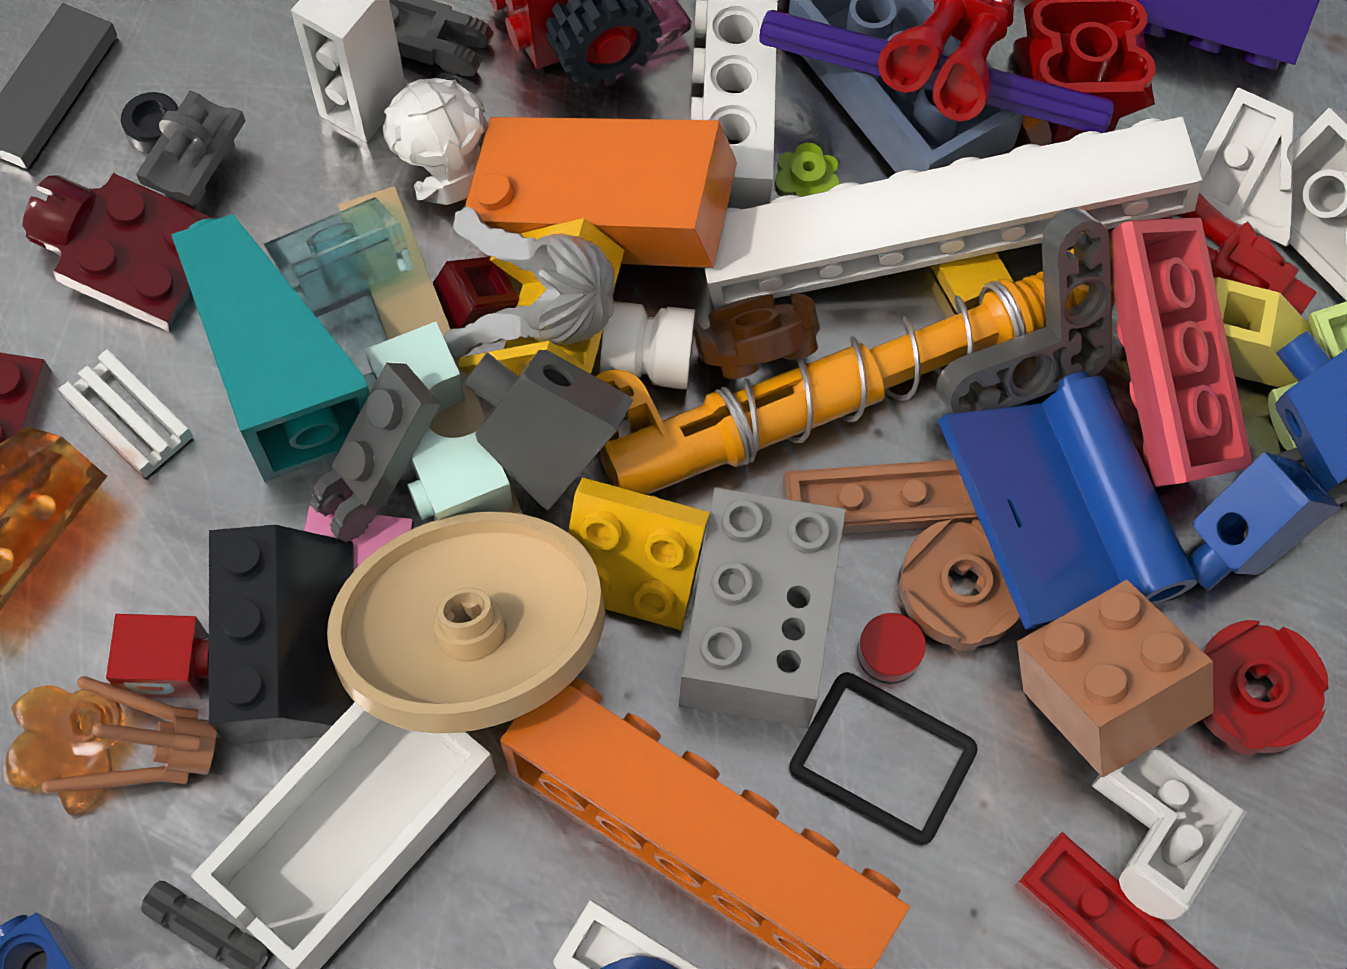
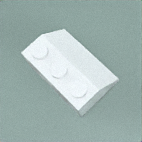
(1321, 197)

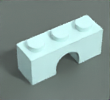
(451, 473)

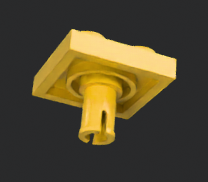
(641, 549)

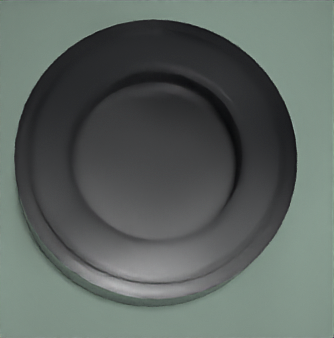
(142, 118)

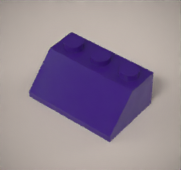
(1263, 28)

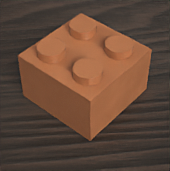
(1116, 677)

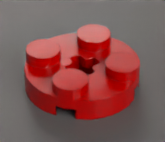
(1297, 692)

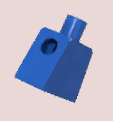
(1316, 408)
(1276, 503)

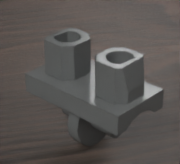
(190, 148)

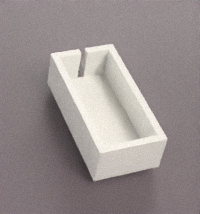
(341, 832)

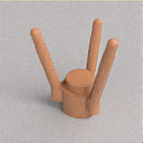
(182, 745)

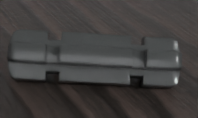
(203, 928)

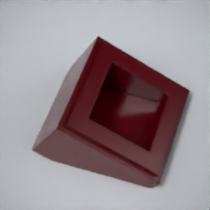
(472, 290)

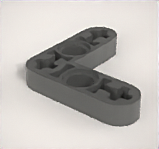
(1057, 345)

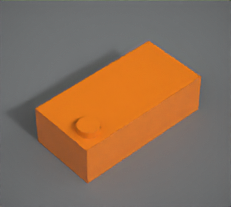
(640, 181)

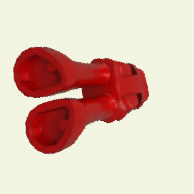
(964, 78)
(1248, 257)

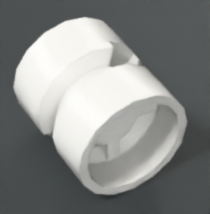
(649, 344)

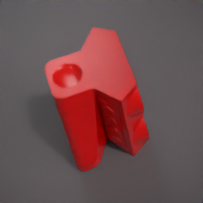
(1091, 50)

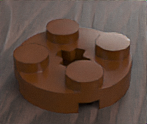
(756, 333)

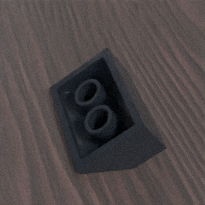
(270, 632)

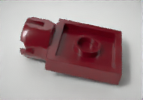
(115, 244)

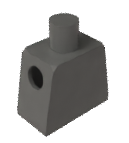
(545, 420)

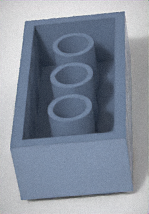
(902, 124)

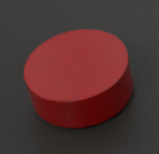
(891, 647)

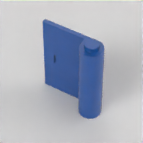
(1066, 501)

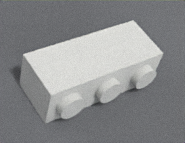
(350, 60)

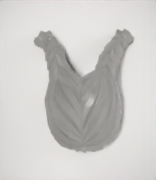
(571, 270)

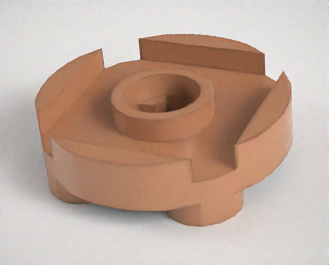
(932, 603)

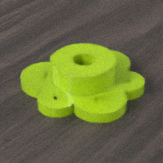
(795, 179)

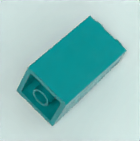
(277, 361)

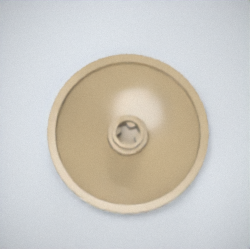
(466, 622)

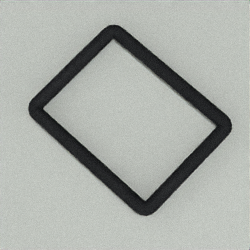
(858, 803)

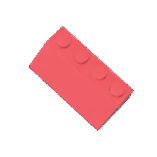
(1176, 351)

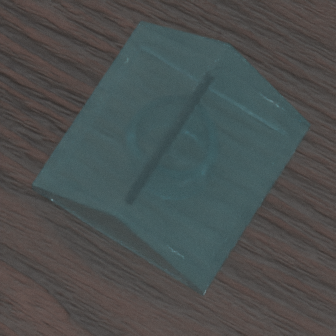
(343, 256)

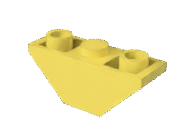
(1256, 328)

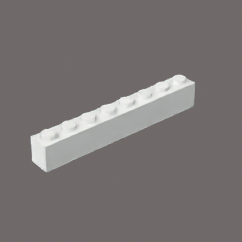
(953, 211)

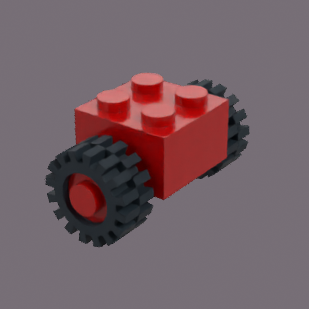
(586, 36)

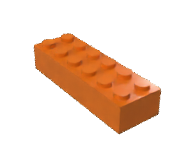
(703, 834)

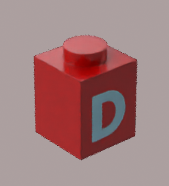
(159, 655)

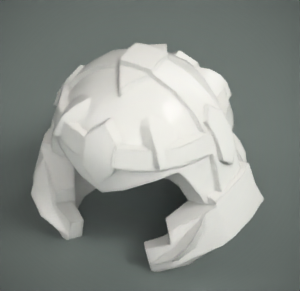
(438, 128)

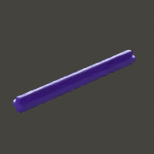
(1007, 90)

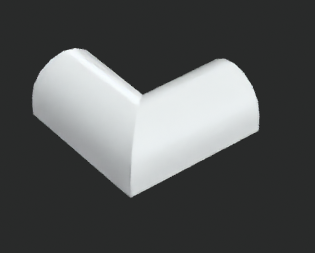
(1186, 833)

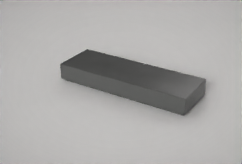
(50, 81)

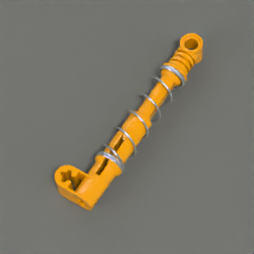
(738, 424)

